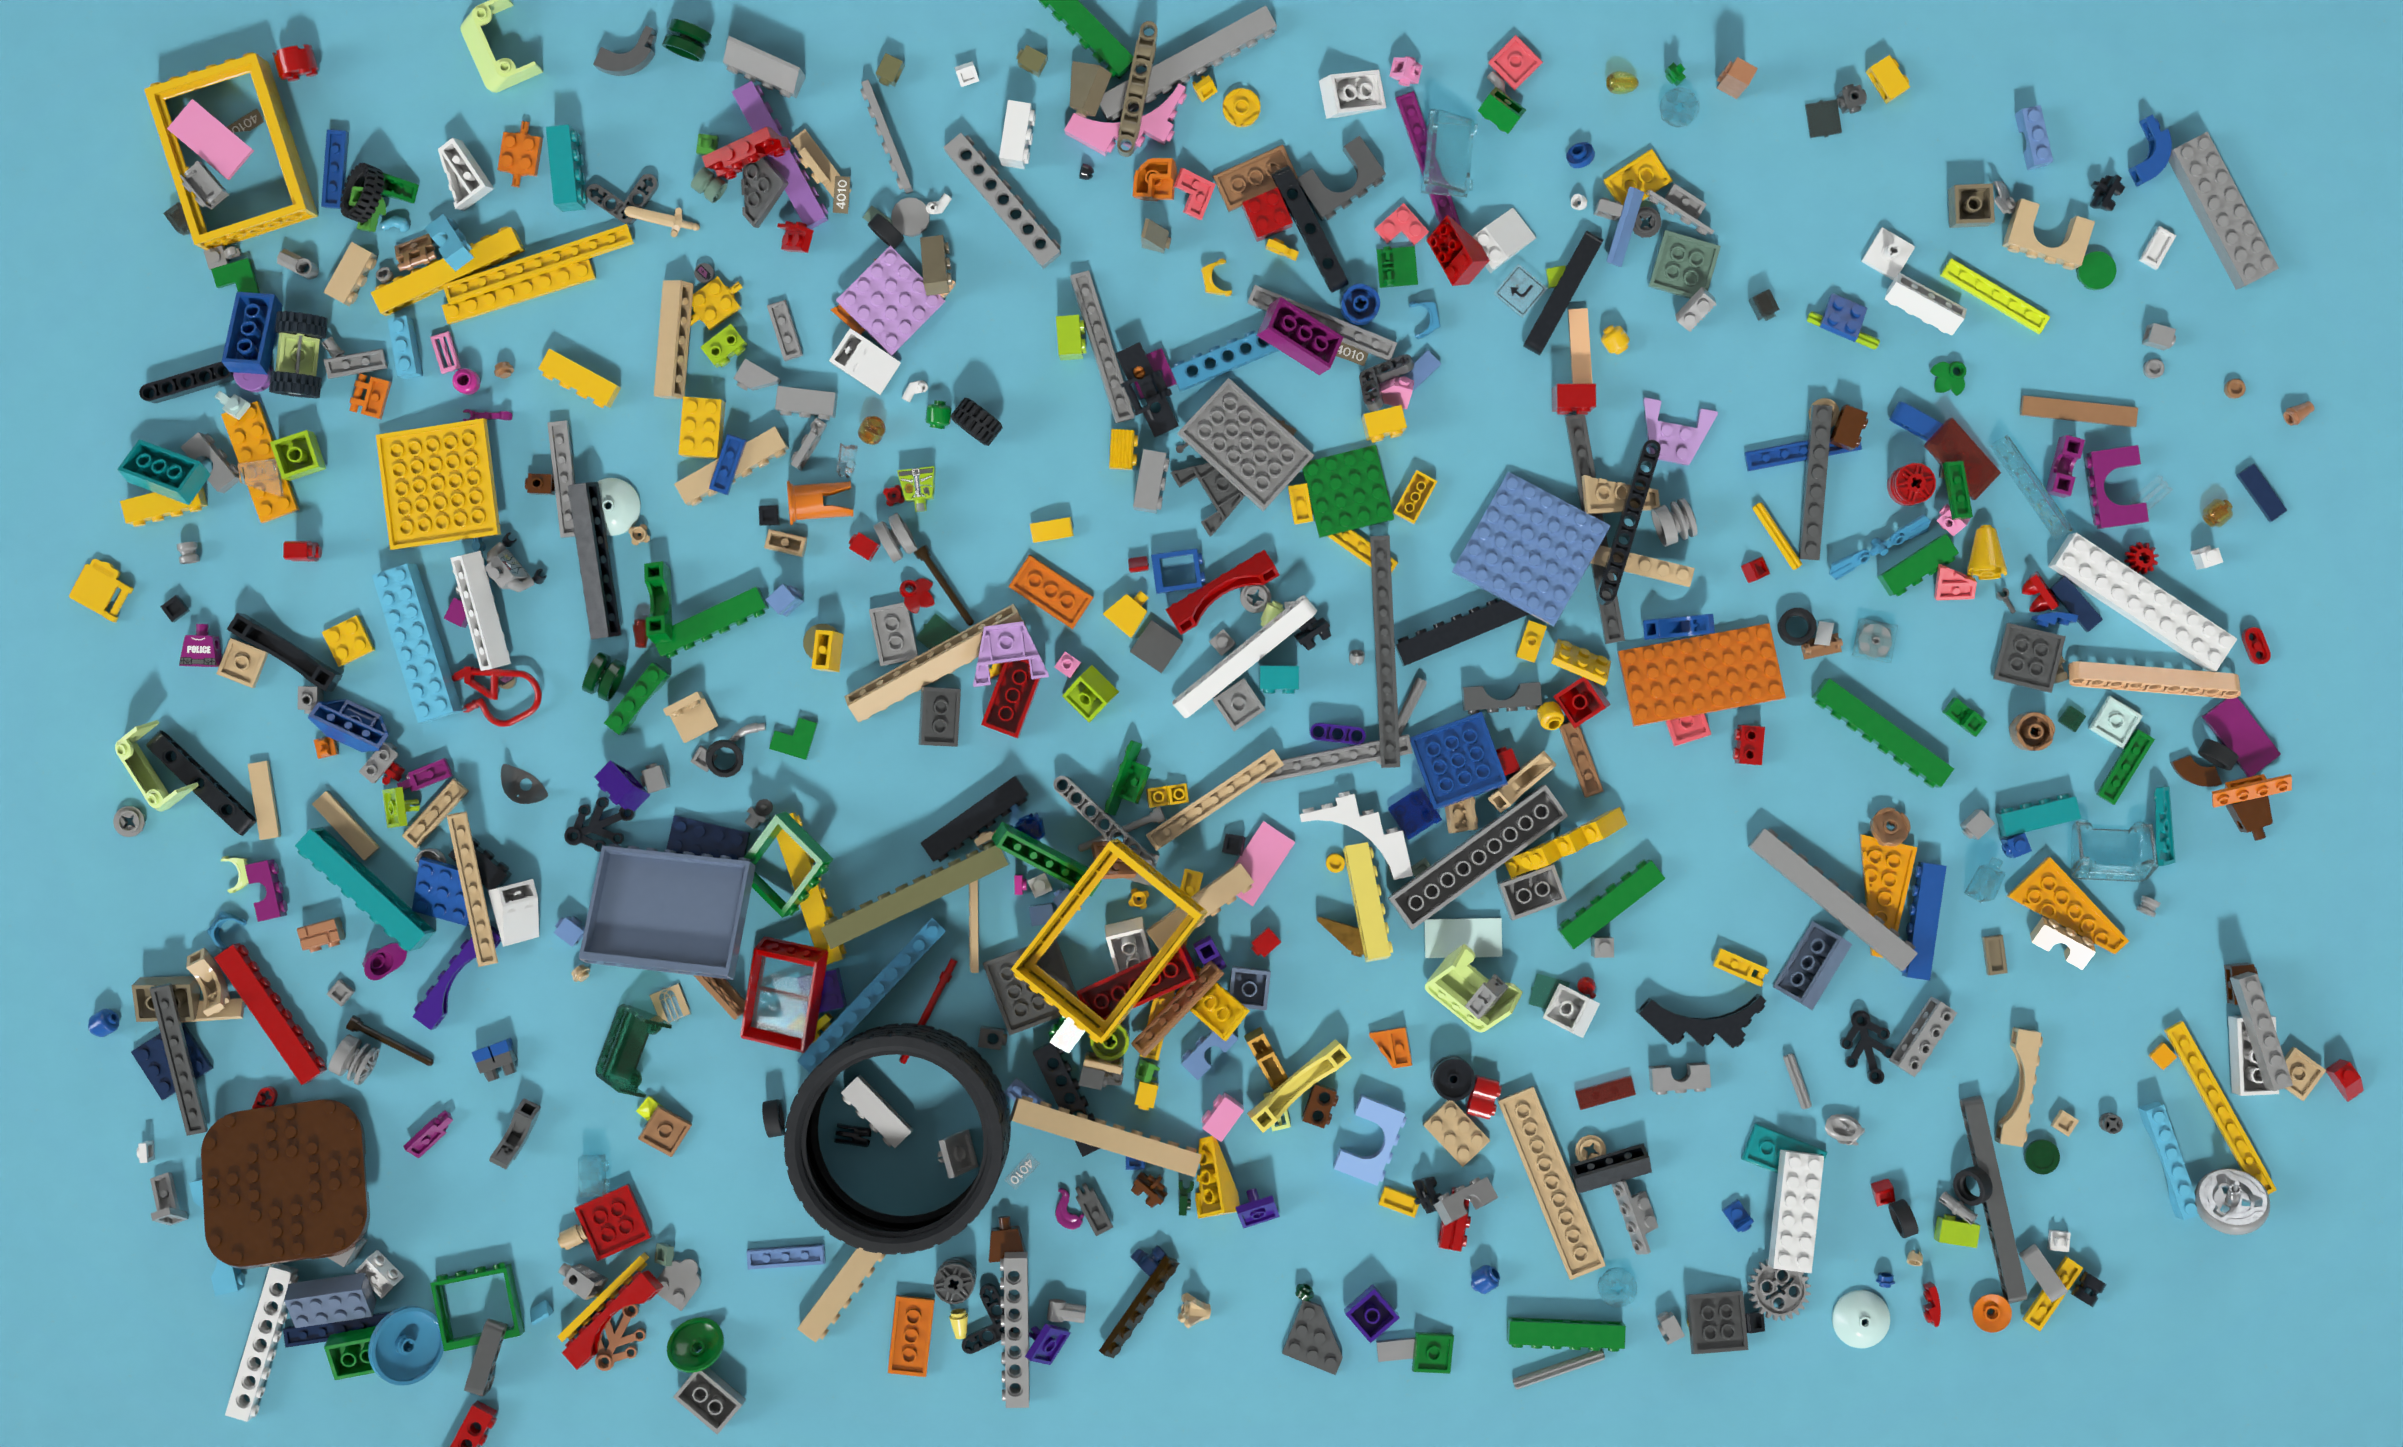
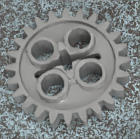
(1789, 1304)

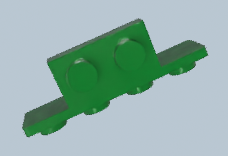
(1129, 781)

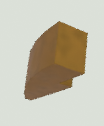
(1266, 1057)

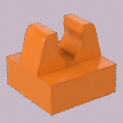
(326, 747)

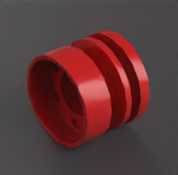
(1900, 485)

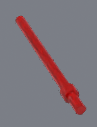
(945, 978)

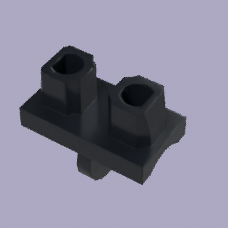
(2104, 191)
(1311, 629)
(1426, 1194)

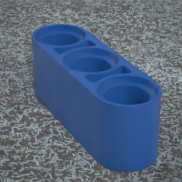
(1914, 421)

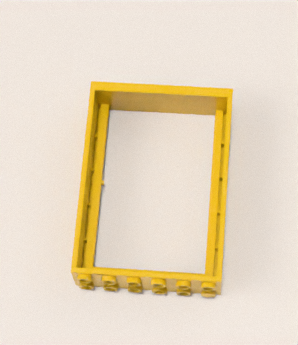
(279, 129)
(1065, 1001)

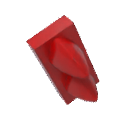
(2045, 600)

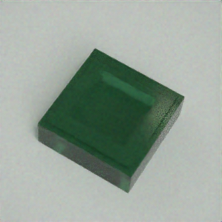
(2072, 718)

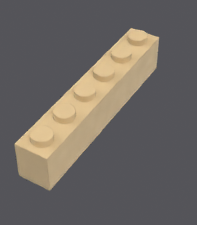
(673, 339)
(755, 454)
(1211, 898)
(839, 1293)

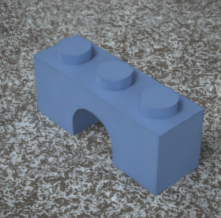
(2032, 124)
(785, 599)
(1195, 1060)

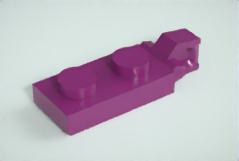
(426, 775)
(429, 1135)

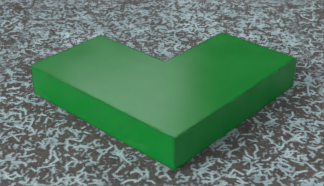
(236, 273)
(798, 743)

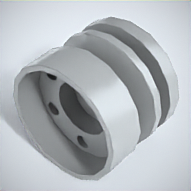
(1679, 520)
(353, 1059)

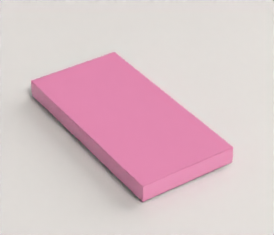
(210, 139)
(1263, 858)

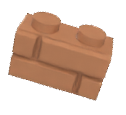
(320, 934)

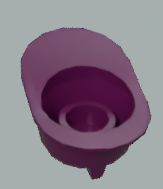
(383, 961)

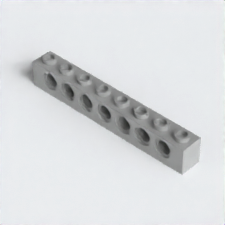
(961, 144)
(1019, 1396)

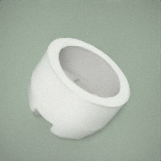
(1579, 198)

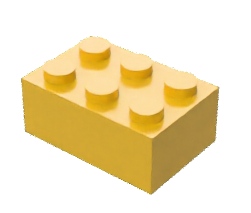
(701, 427)

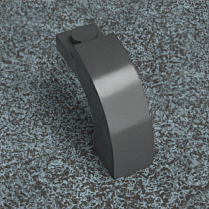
(628, 62)
(517, 1134)

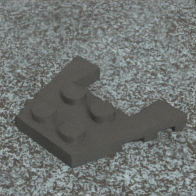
(1219, 490)

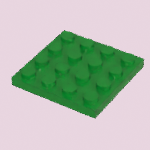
(1347, 491)

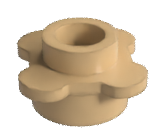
(633, 531)

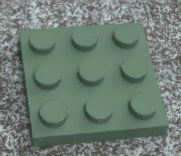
(1683, 265)

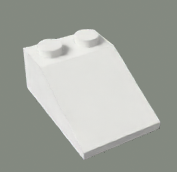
(1352, 93)
(1504, 238)
(1128, 943)

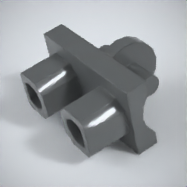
(759, 813)

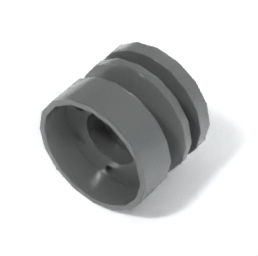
(955, 1269)

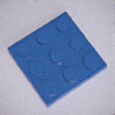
(439, 892)

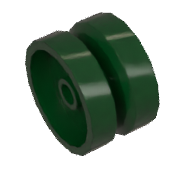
(687, 40)
(604, 676)

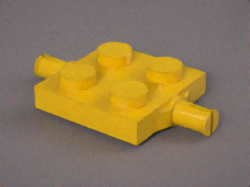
(714, 303)

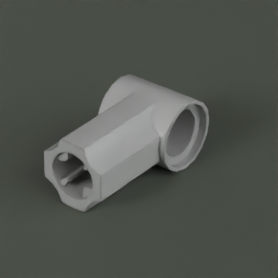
(297, 264)
(1061, 1311)

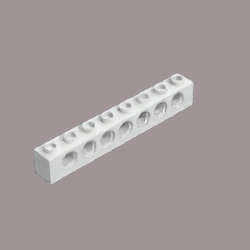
(237, 1405)

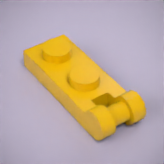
(1739, 967)

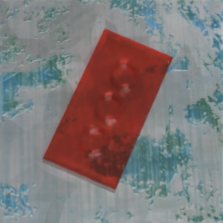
(1953, 444)

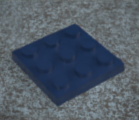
(154, 1062)

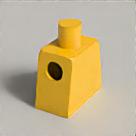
(1128, 613)

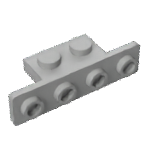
(1684, 205)
(1636, 1214)

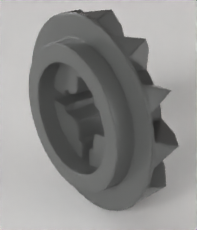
(1655, 222)

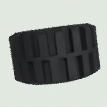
(976, 421)

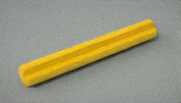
(1777, 535)

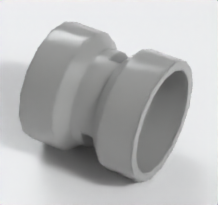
(188, 552)

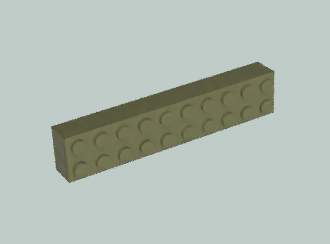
(914, 896)

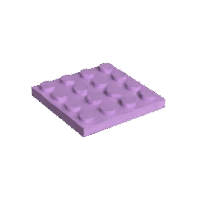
(889, 301)

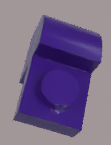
(1208, 951)

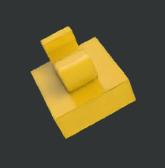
(1204, 88)

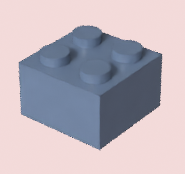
(1250, 986)

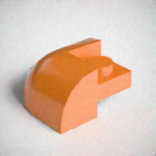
(1155, 180)

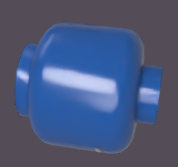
(103, 1023)
(1485, 1279)

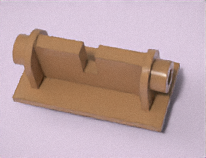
(1813, 650)

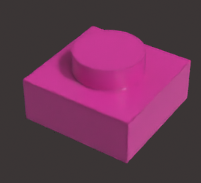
(1020, 884)

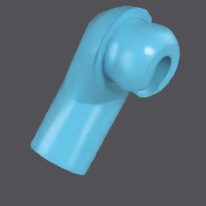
(396, 221)

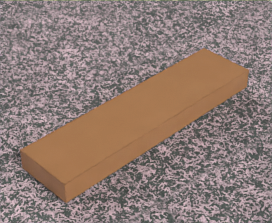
(1581, 759)

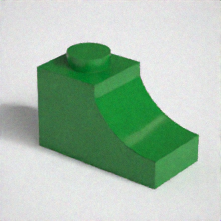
(399, 189)

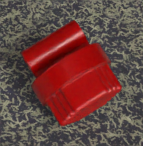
(394, 771)

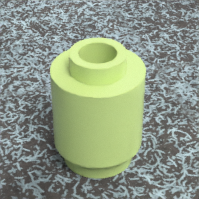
(1270, 612)

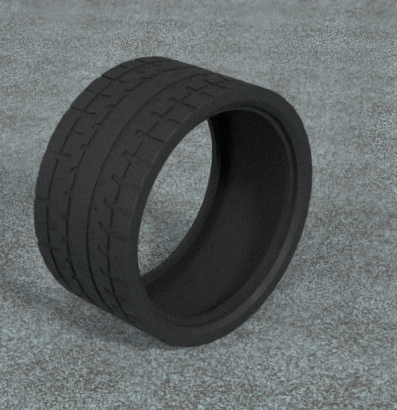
(838, 1211)

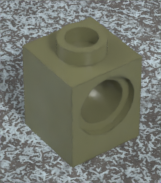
(1032, 60)
(889, 70)

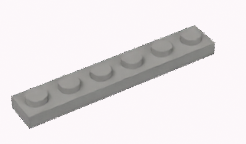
(882, 129)
(563, 473)

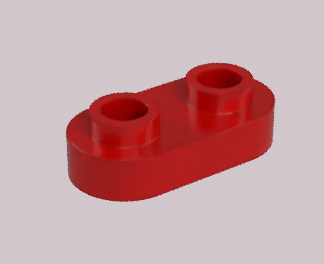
(2258, 644)

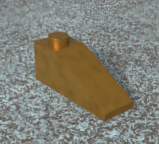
(1345, 934)

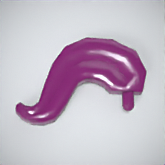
(1066, 1219)

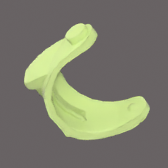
(240, 864)

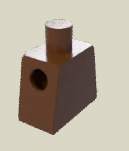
(2252, 816)
(1005, 1239)

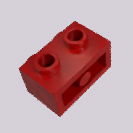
(1749, 744)

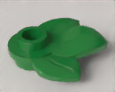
(1947, 379)

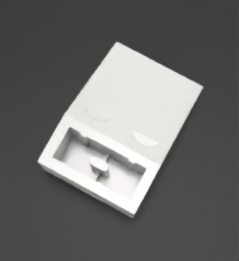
(864, 361)
(516, 911)

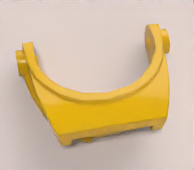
(1208, 282)

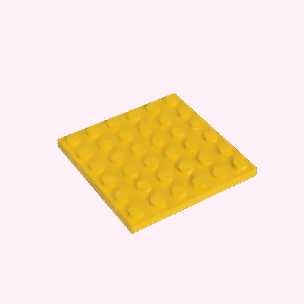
(438, 484)

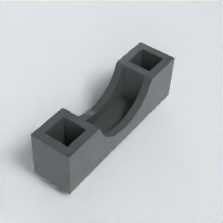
(1526, 695)

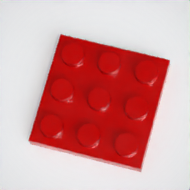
(613, 1222)

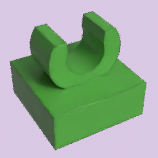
(706, 144)
(1145, 1071)

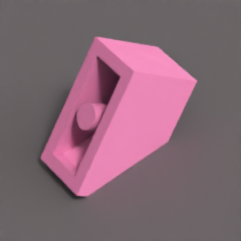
(1397, 391)

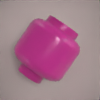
(460, 379)

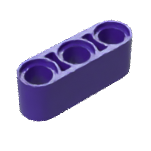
(1346, 737)

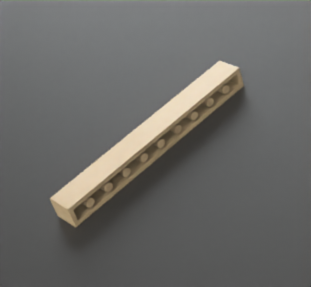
(924, 668)
(1104, 1136)

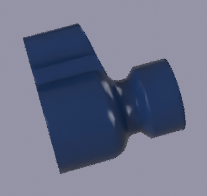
(1148, 1262)

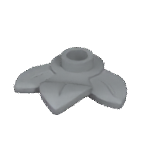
(2004, 200)

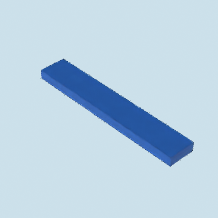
(1785, 455)

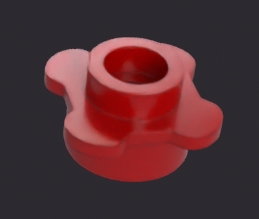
(894, 490)

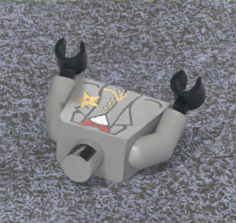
(507, 570)

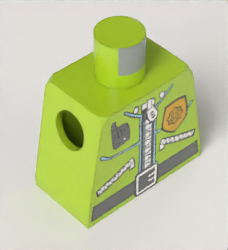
(918, 485)

